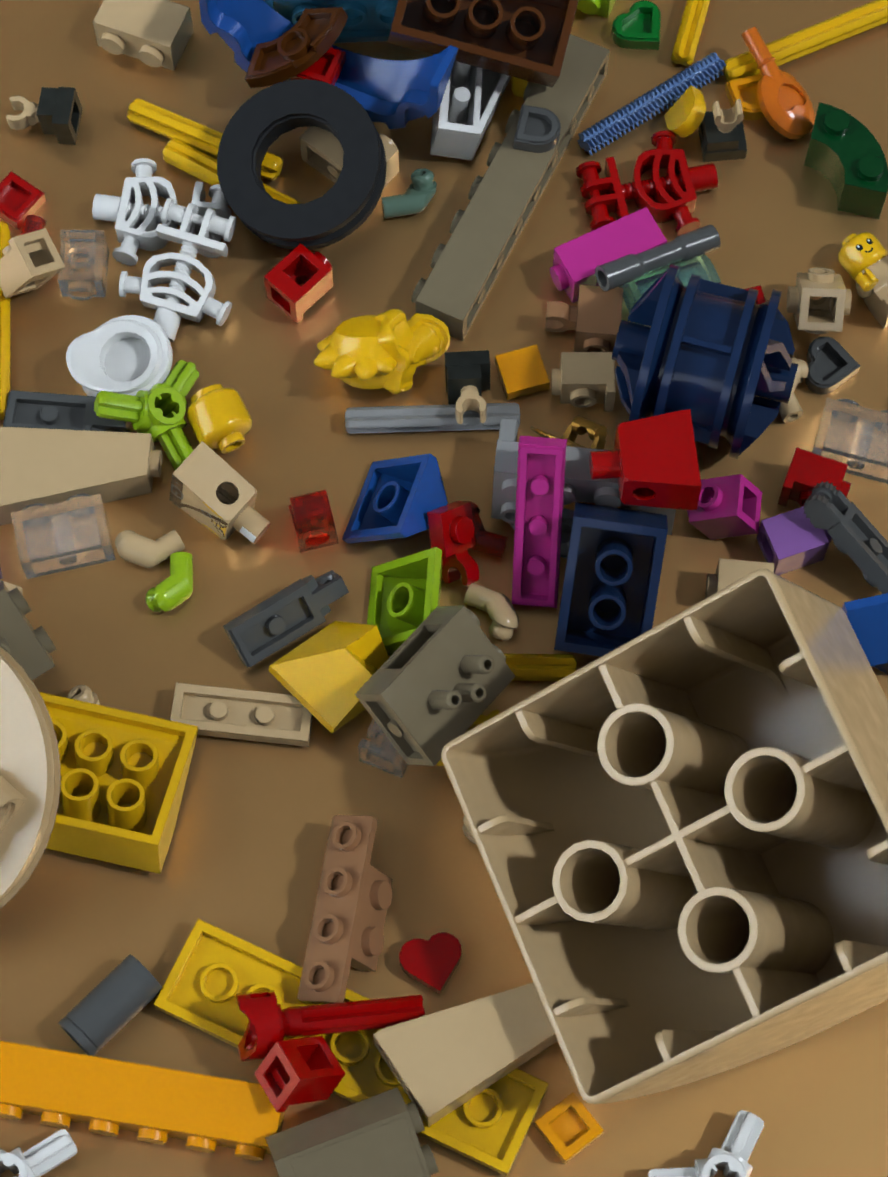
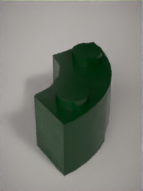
(849, 160)

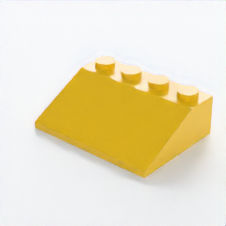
(118, 782)

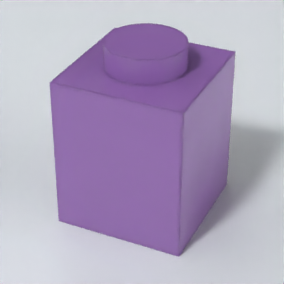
(792, 541)

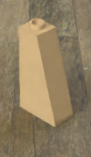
(59, 463)
(464, 1048)

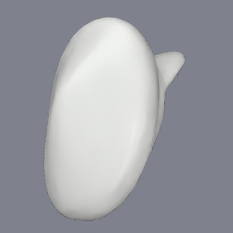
(121, 356)

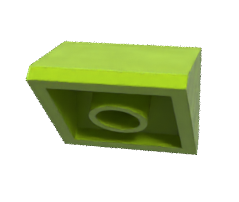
(404, 595)

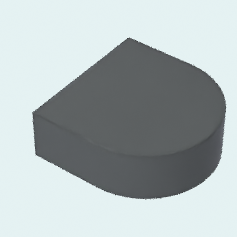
(536, 130)

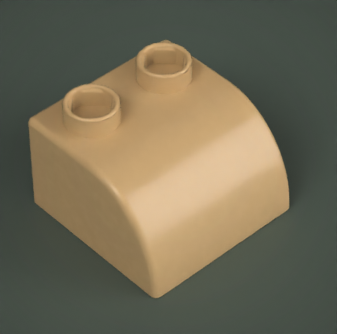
(693, 838)

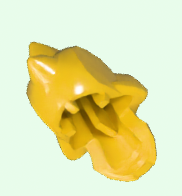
(383, 349)

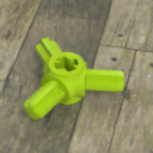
(156, 411)

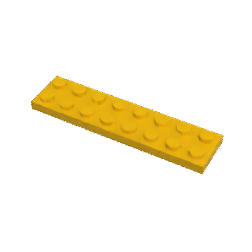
(220, 965)

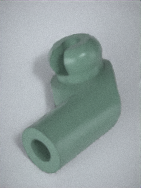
(414, 199)

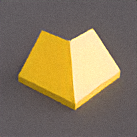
(331, 669)

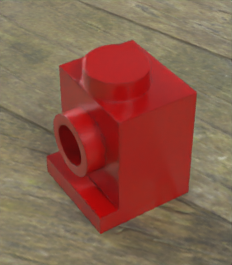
(298, 268)
(807, 471)
(299, 1072)

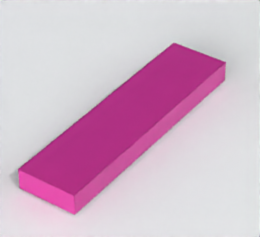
(538, 521)

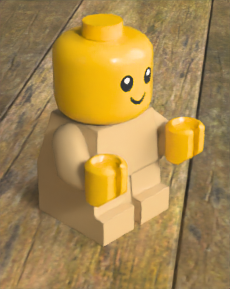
(868, 265)

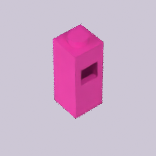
(576, 260)

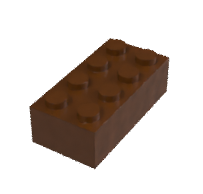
(498, 35)

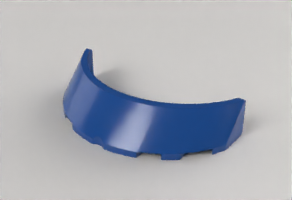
(385, 88)

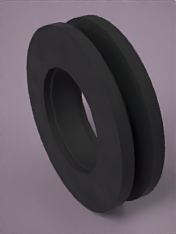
(261, 123)

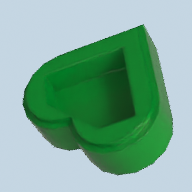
(639, 27)

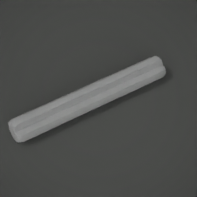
(425, 418)

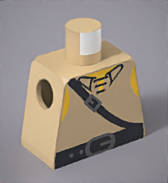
(217, 495)

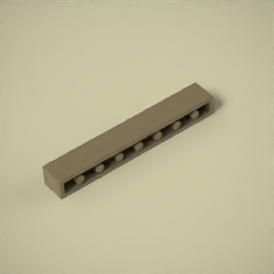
(506, 196)

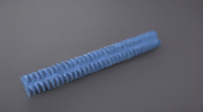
(649, 103)

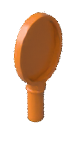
(779, 93)

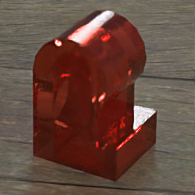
(312, 516)

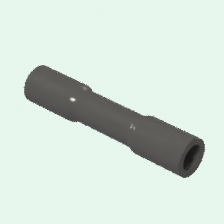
(636, 265)

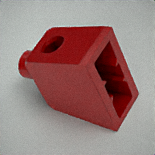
(653, 462)

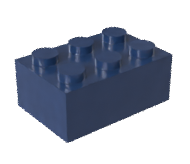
(609, 578)

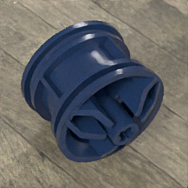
(708, 355)

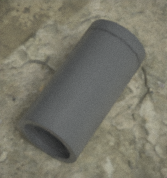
(110, 1005)

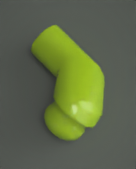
(176, 587)

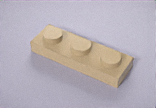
(242, 714)

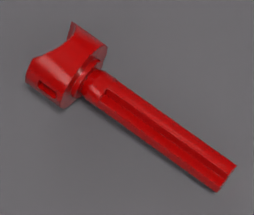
(271, 1023)

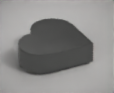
(828, 365)

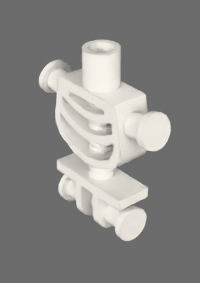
(138, 222)
(168, 299)

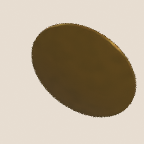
(581, 425)

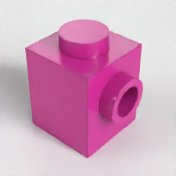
(727, 507)

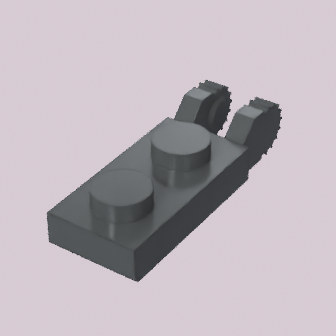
(850, 532)

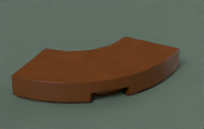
(296, 48)

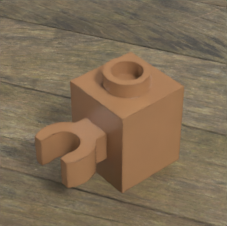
(594, 318)

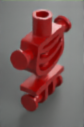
(672, 194)

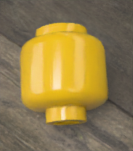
(219, 418)

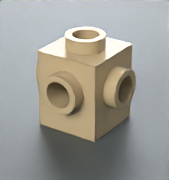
(822, 314)

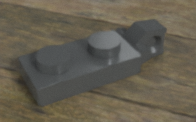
(57, 412)
(284, 617)

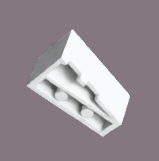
(466, 110)

